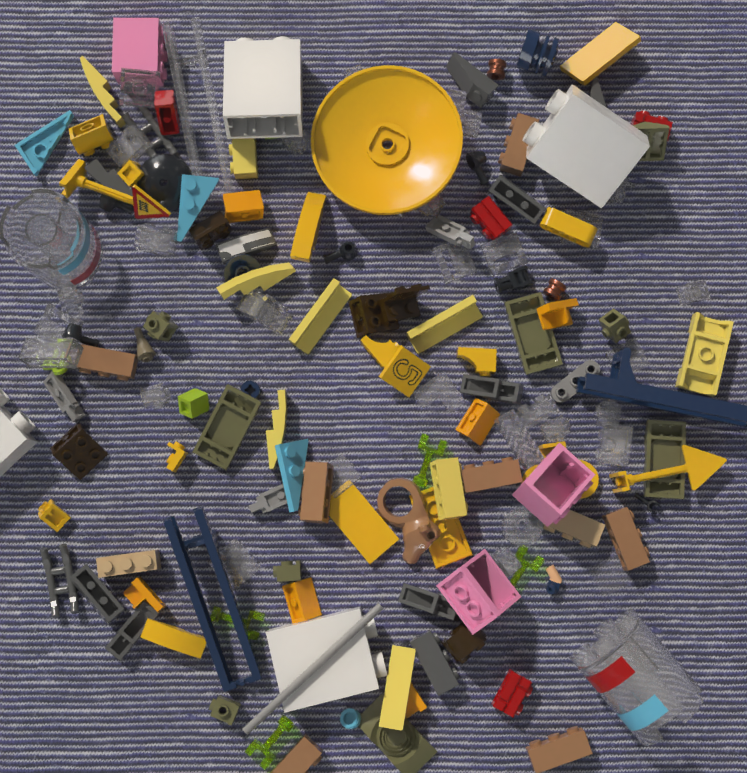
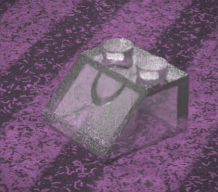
(138, 87)
(614, 446)
(238, 563)

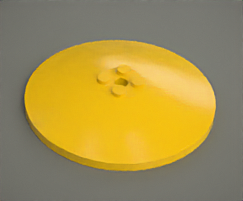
(382, 107)

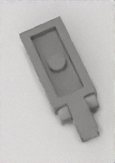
(450, 232)
(63, 396)
(269, 500)

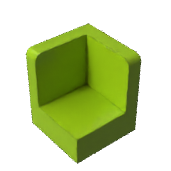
(193, 403)

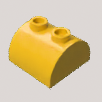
(91, 135)

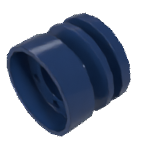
(537, 53)

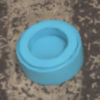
(350, 718)

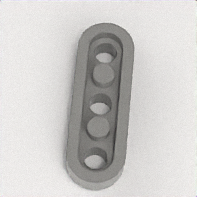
(567, 383)

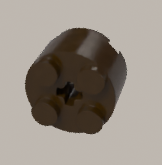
(463, 642)

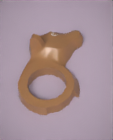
(416, 526)

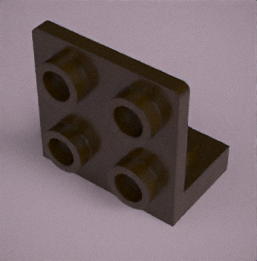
(211, 230)
(402, 303)
(368, 315)
(78, 451)

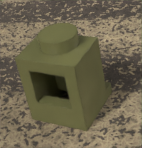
(288, 571)
(232, 708)

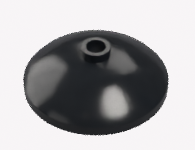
(168, 168)

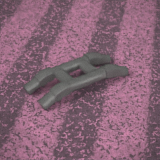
(152, 125)
(55, 591)

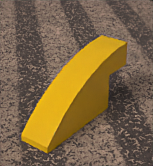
(308, 227)

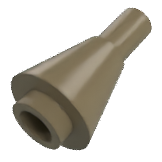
(144, 350)

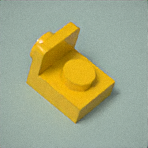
(175, 460)
(53, 515)

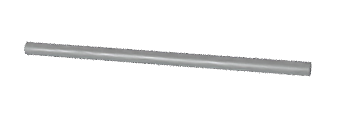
(312, 668)

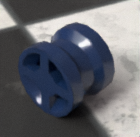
(256, 392)

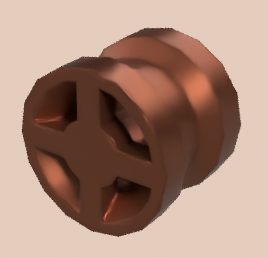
(496, 69)
(554, 289)

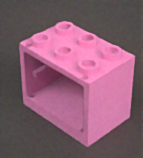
(138, 45)
(554, 485)
(478, 591)

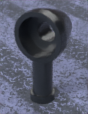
(475, 160)
(108, 203)
(346, 255)
(75, 331)

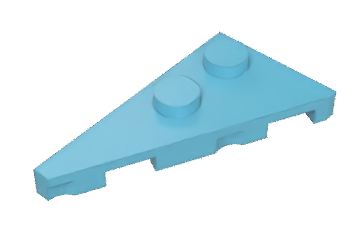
(39, 145)
(193, 196)
(291, 462)

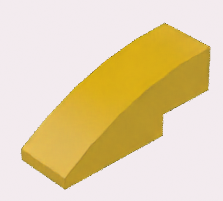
(174, 638)

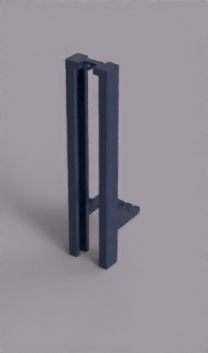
(623, 387)
(181, 548)

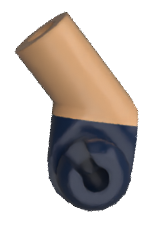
(555, 580)

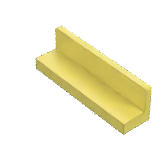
(320, 317)
(444, 324)
(397, 687)

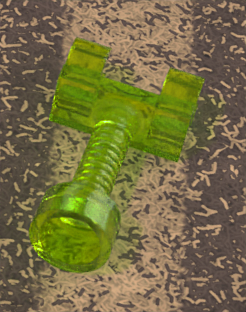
(421, 479)
(536, 564)
(218, 614)
(285, 724)

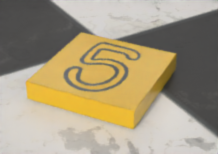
(404, 371)

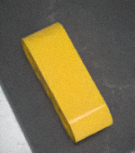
(568, 227)

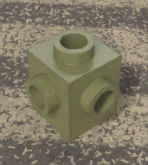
(160, 326)
(614, 326)

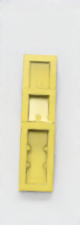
(101, 87)
(263, 277)
(277, 435)

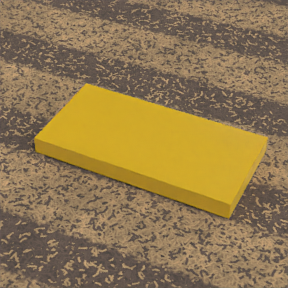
(600, 53)
(361, 524)
(452, 541)

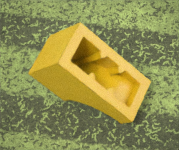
(380, 352)
(481, 358)

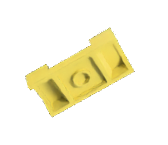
(704, 355)

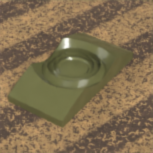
(657, 138)
(535, 346)
(227, 427)
(662, 451)
(405, 749)

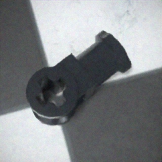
(515, 279)

